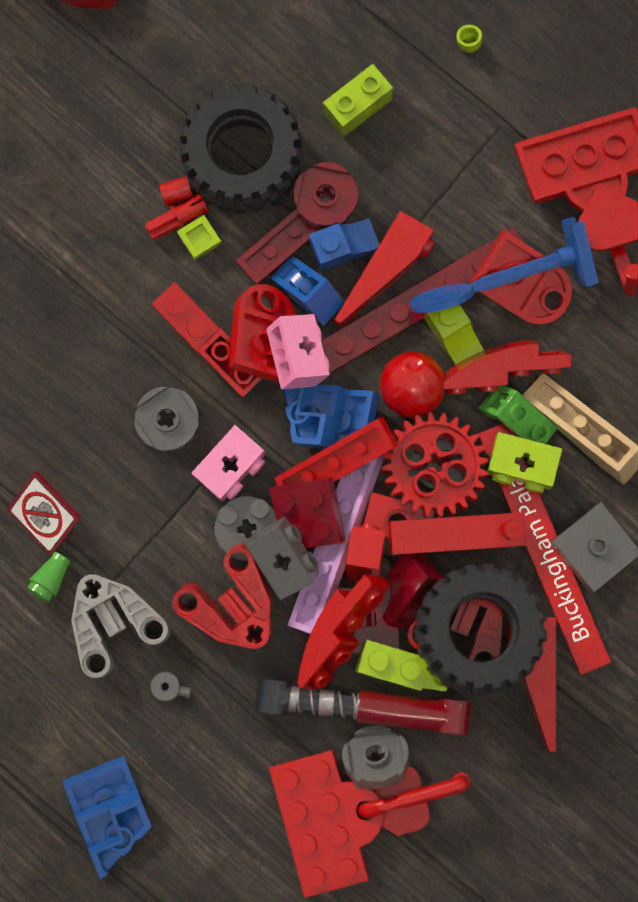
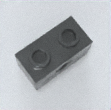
(283, 572)

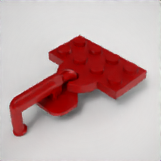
(591, 170)
(329, 828)

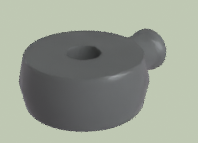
(174, 687)

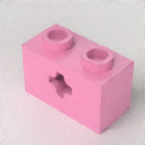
(298, 351)
(232, 446)

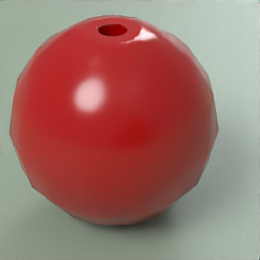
(412, 384)

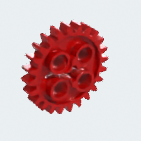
(446, 492)

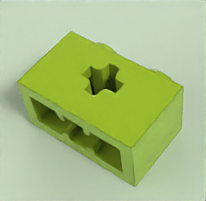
(357, 100)
(540, 456)

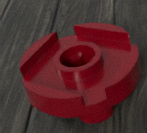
(341, 186)

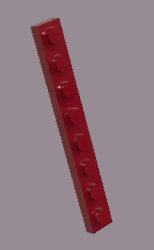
(396, 314)

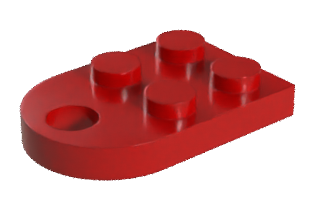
(527, 295)
(249, 340)

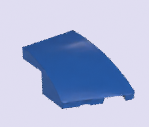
(327, 413)
(107, 811)

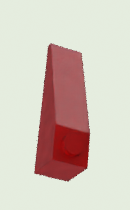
(394, 257)
(457, 533)
(542, 686)

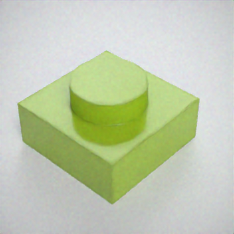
(199, 237)

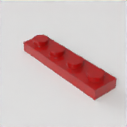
(344, 455)

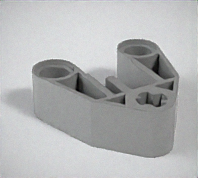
(87, 634)

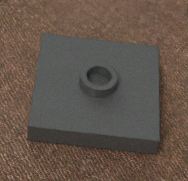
(595, 547)

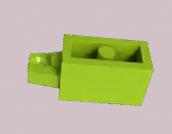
(396, 667)

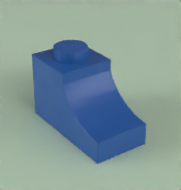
(343, 243)
(308, 290)

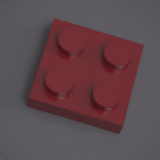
(312, 509)

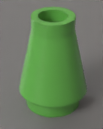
(48, 578)

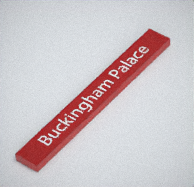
(552, 571)

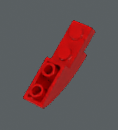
(202, 336)
(491, 366)
(332, 635)

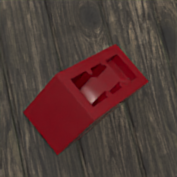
(410, 582)

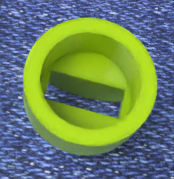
(466, 36)

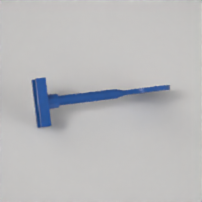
(575, 253)

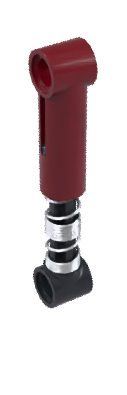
(367, 707)

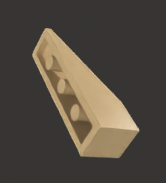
(585, 428)

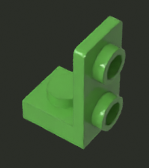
(517, 414)

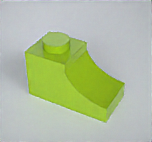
(454, 333)

